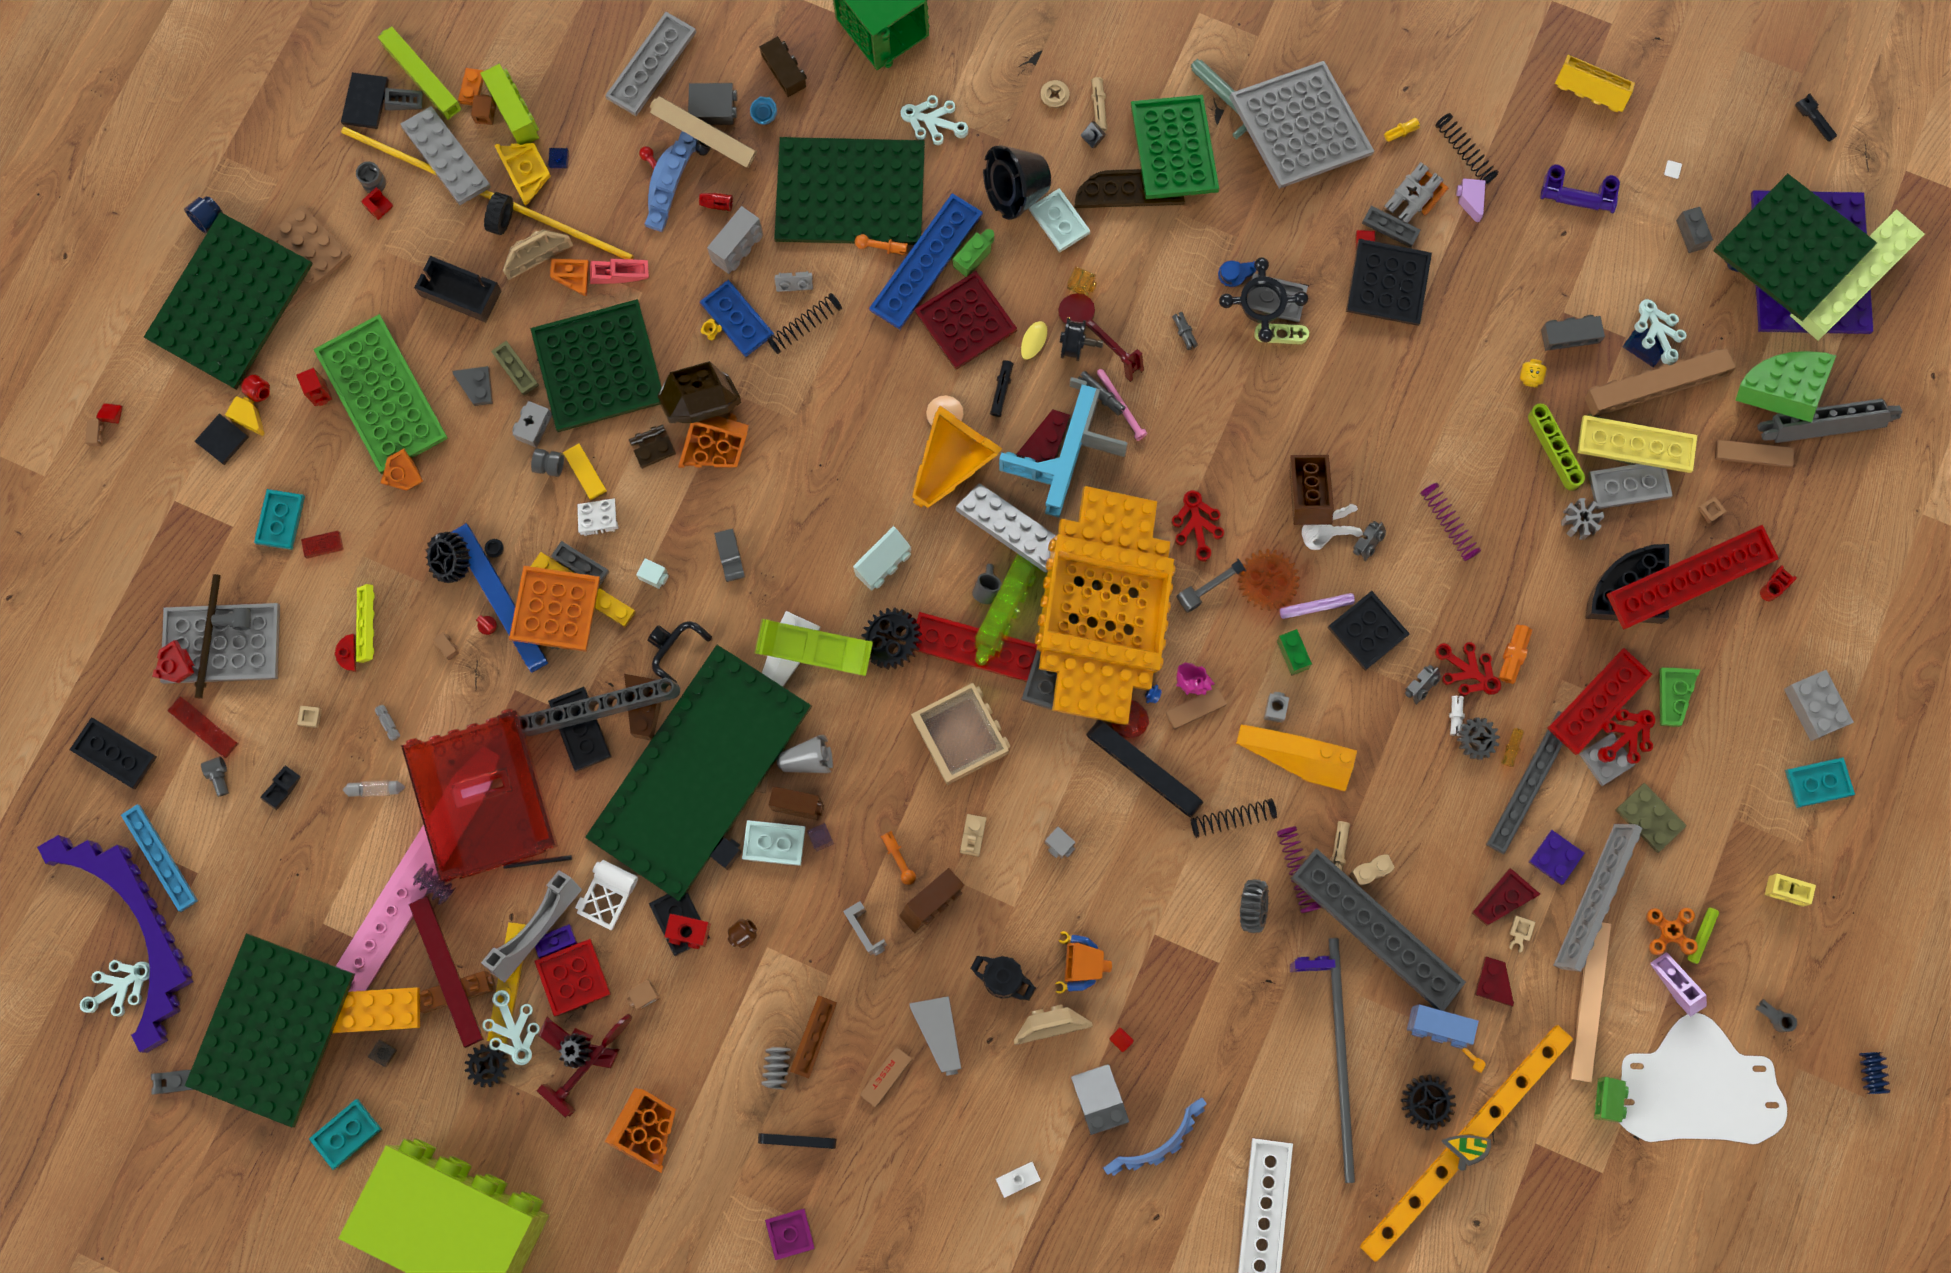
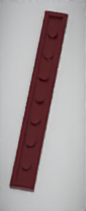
(446, 972)

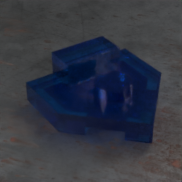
(1634, 345)

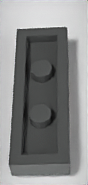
(1391, 226)
(578, 562)

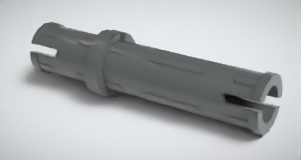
(1108, 399)

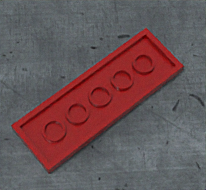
(1599, 701)

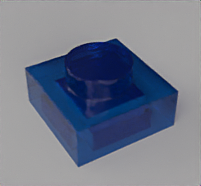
(558, 157)

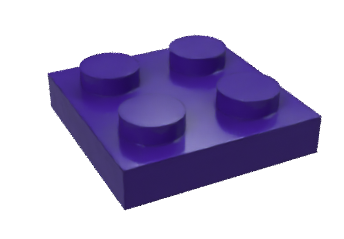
(1556, 857)
(1321, 963)

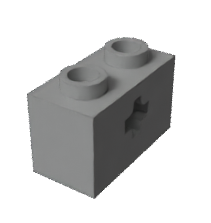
(533, 433)

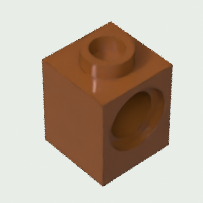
(483, 109)

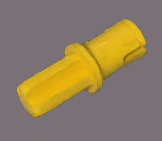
(1402, 129)

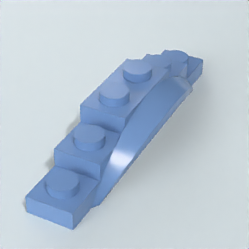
(665, 180)
(1157, 1155)

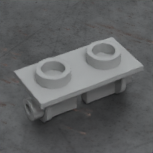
(787, 282)

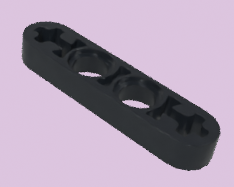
(802, 1141)

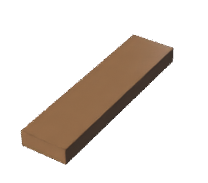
(1754, 453)

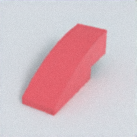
(618, 271)

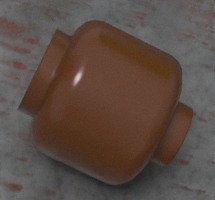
(742, 933)

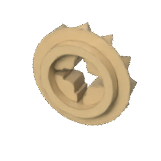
(1054, 86)

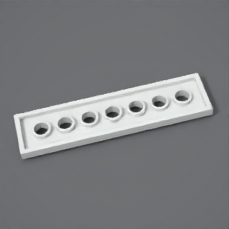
(1254, 1212)

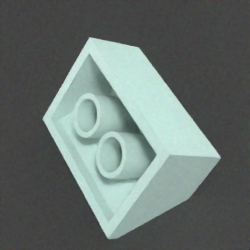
(882, 559)

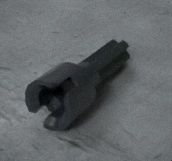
(1809, 107)

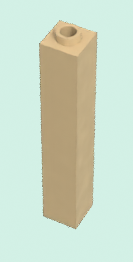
(702, 131)

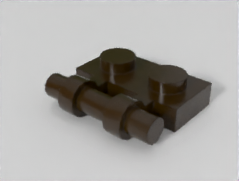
(654, 451)

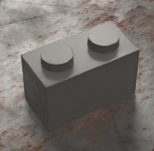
(1694, 229)

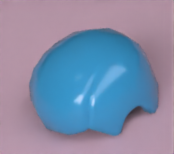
(763, 110)

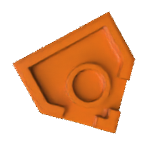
(401, 471)

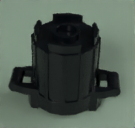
(1003, 977)

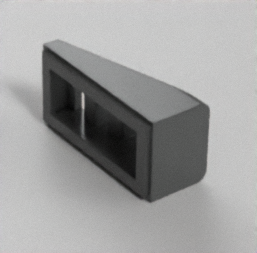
(397, 93)

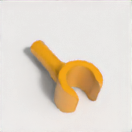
(1479, 1064)

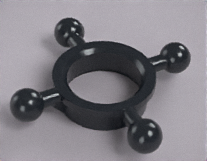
(1261, 265)

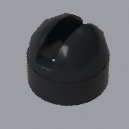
(702, 148)

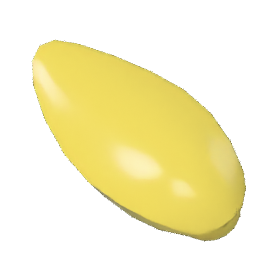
(1033, 340)

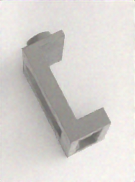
(851, 914)

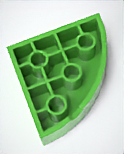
(1788, 383)

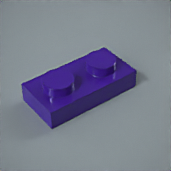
(556, 941)

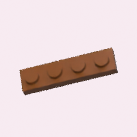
(813, 1037)

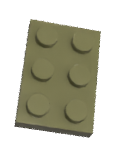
(1657, 820)

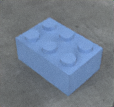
(1442, 1026)

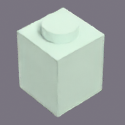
(652, 573)

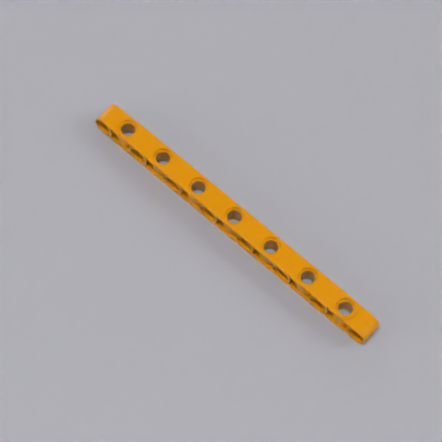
(1480, 1125)

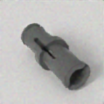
(1185, 330)

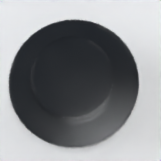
(494, 548)

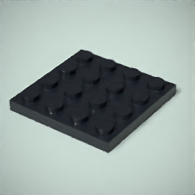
(1388, 282)

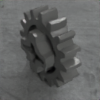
(1475, 729)

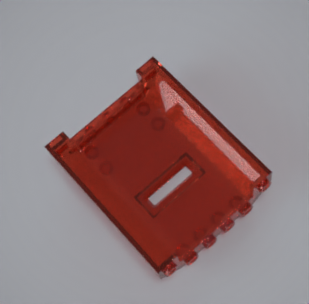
(488, 827)

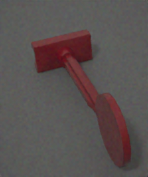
(1080, 308)
(557, 1098)

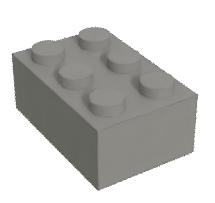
(735, 240)
(1818, 705)

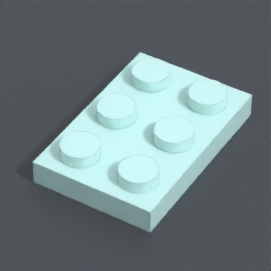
(1059, 220)
(773, 843)

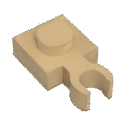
(1521, 929)

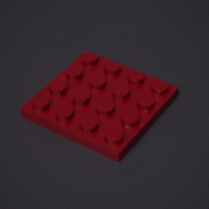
(965, 320)

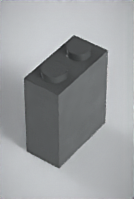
(713, 102)

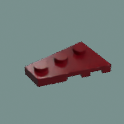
(1046, 438)

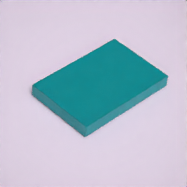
(279, 519)
(1820, 782)
(345, 1134)

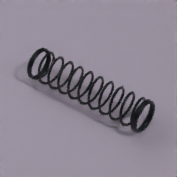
(1488, 178)
(831, 297)
(1270, 802)

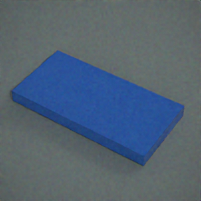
(736, 318)

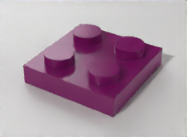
(790, 1234)

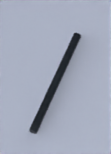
(539, 861)

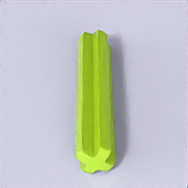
(1704, 934)

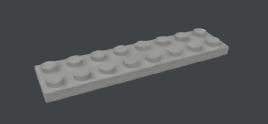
(1598, 897)

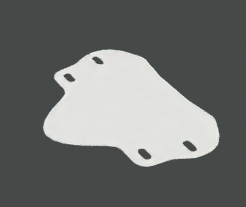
(1701, 1089)

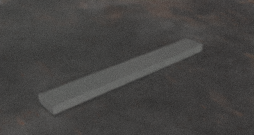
(1525, 792)

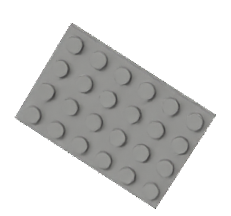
(233, 653)

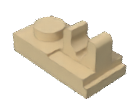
(973, 835)

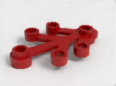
(1197, 523)
(1470, 671)
(1630, 734)

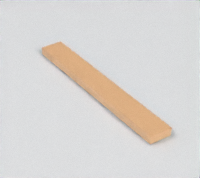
(1590, 1007)

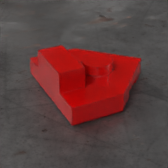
(173, 663)

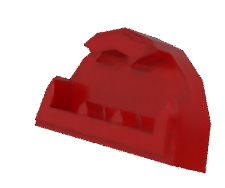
(346, 653)

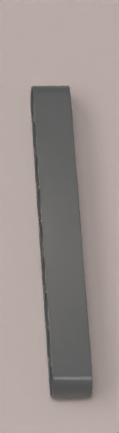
(605, 706)

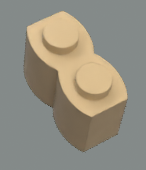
(1375, 869)

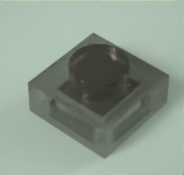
(382, 1053)

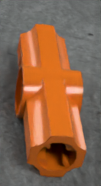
(1515, 654)

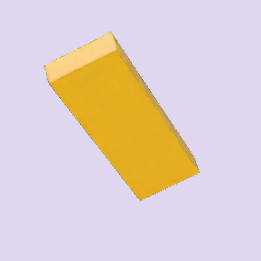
(584, 471)

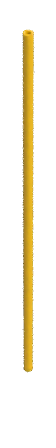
(517, 207)

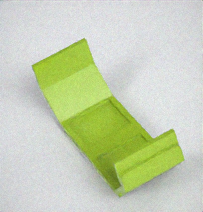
(813, 647)

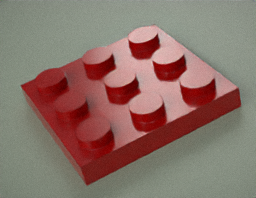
(572, 977)

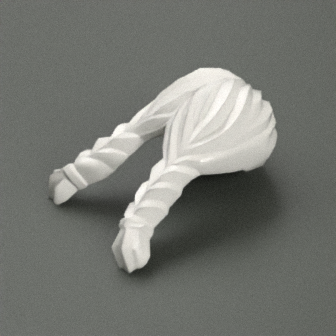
(1318, 535)

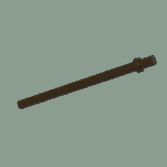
(200, 684)

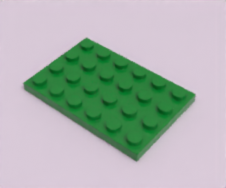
(1174, 147)

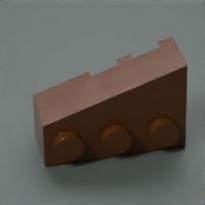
(643, 719)
(931, 900)

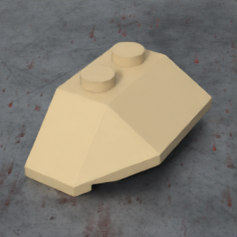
(533, 251)
(1051, 1023)

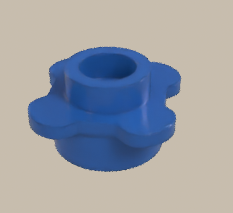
(1153, 694)

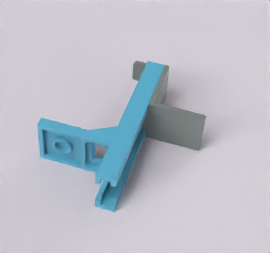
(1059, 471)

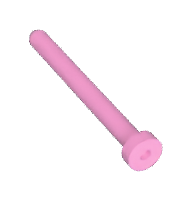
(1139, 433)

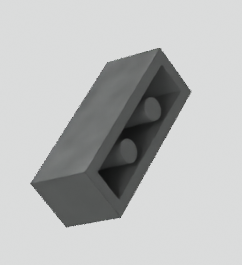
(1572, 332)

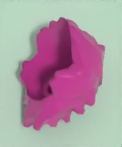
(1193, 679)

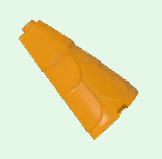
(949, 458)

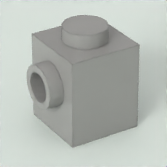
(1060, 843)

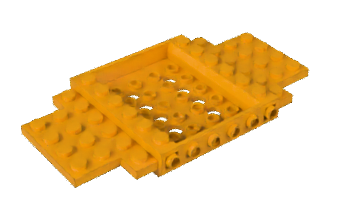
(1115, 547)

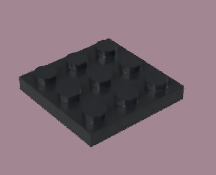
(1368, 630)

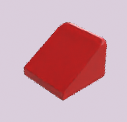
(110, 413)
(1121, 1039)

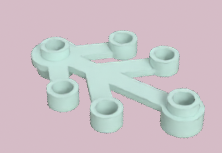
(931, 119)
(1649, 310)
(120, 987)
(512, 1031)

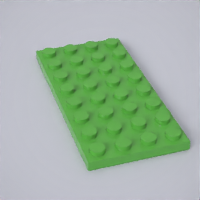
(380, 392)

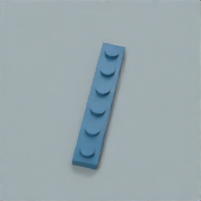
(159, 858)

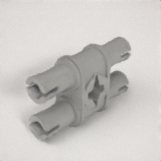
(1412, 183)

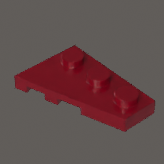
(1504, 897)

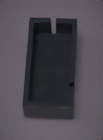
(458, 289)

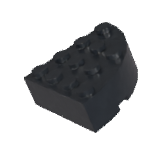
(1625, 571)

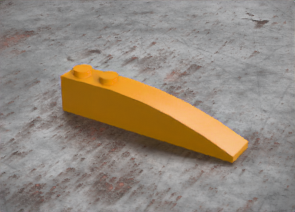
(1302, 756)

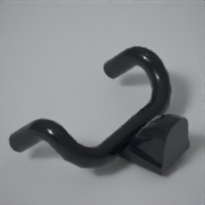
(664, 640)

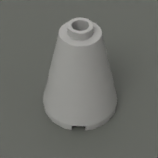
(807, 757)

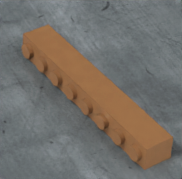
(1659, 382)

